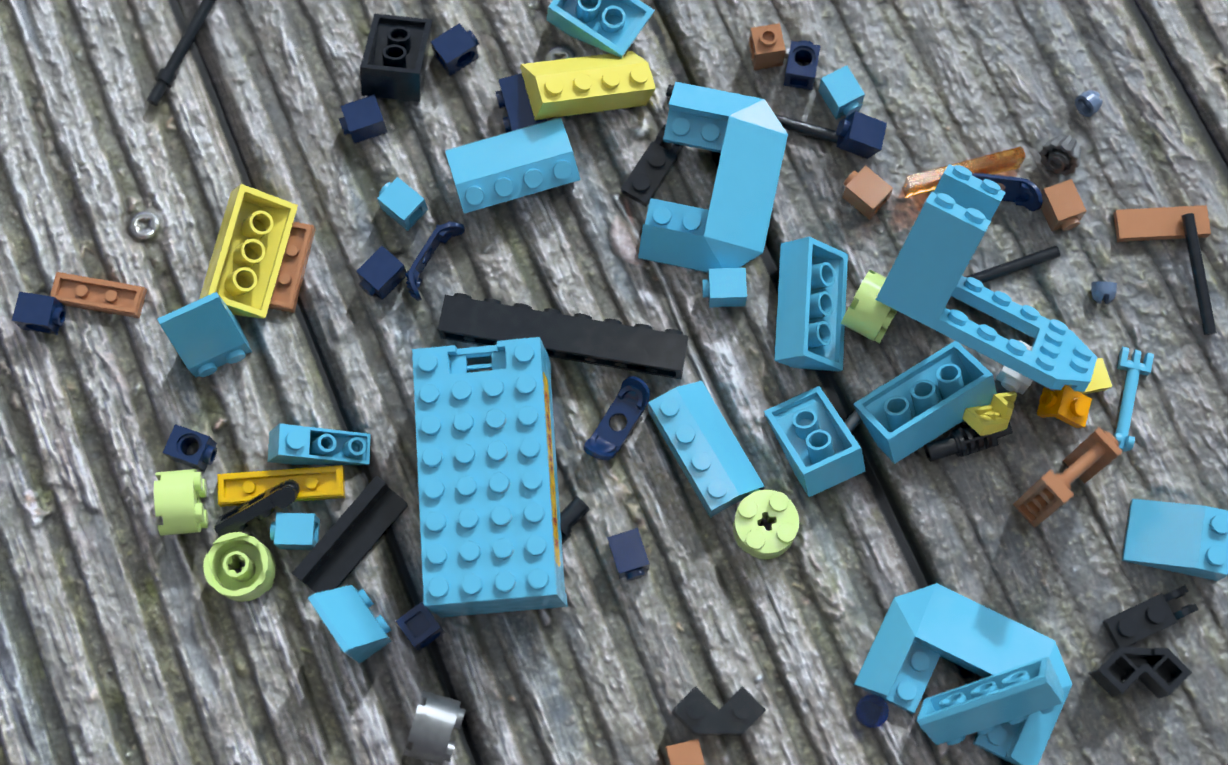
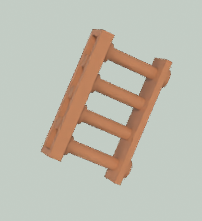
(1054, 489)

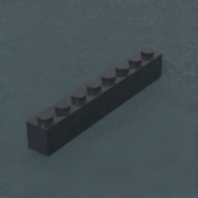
(565, 336)

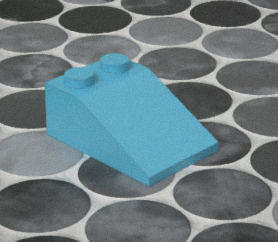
(601, 23)
(205, 335)
(815, 441)
(1178, 538)
(352, 621)

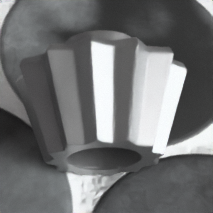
(1061, 155)

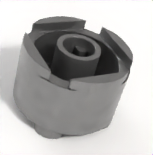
(433, 728)

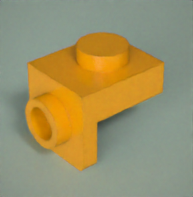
(1065, 405)

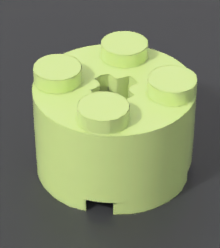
(867, 314)
(179, 501)
(774, 508)
(224, 558)

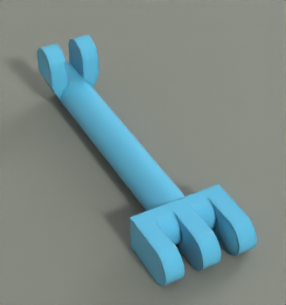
(1134, 369)

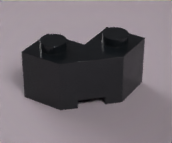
(1152, 666)
(705, 719)

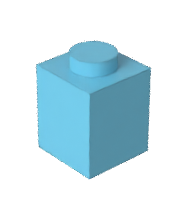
(841, 92)
(402, 203)
(725, 287)
(295, 531)

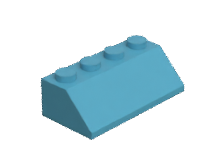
(512, 165)
(811, 305)
(925, 401)
(704, 446)
(991, 701)

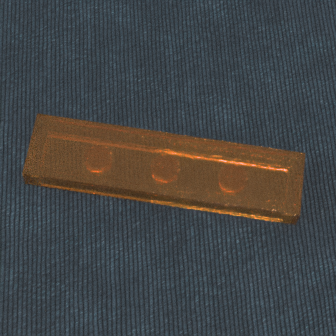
(988, 164)

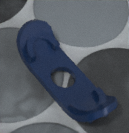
(1017, 190)
(439, 235)
(630, 403)

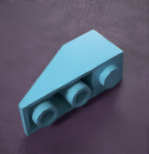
(317, 446)

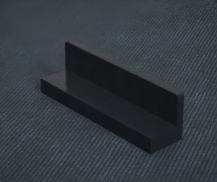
(351, 537)

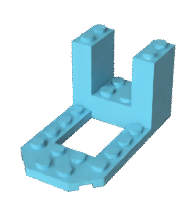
(932, 271)

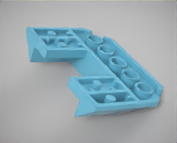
(744, 186)
(950, 626)

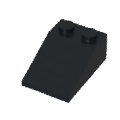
(396, 57)

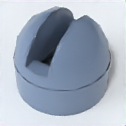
(1088, 103)
(1103, 289)

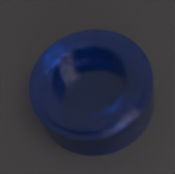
(871, 711)

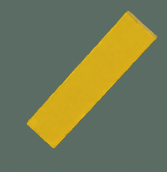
(314, 484)

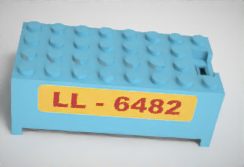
(487, 479)

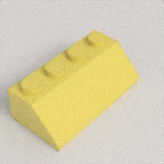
(587, 84)
(249, 251)

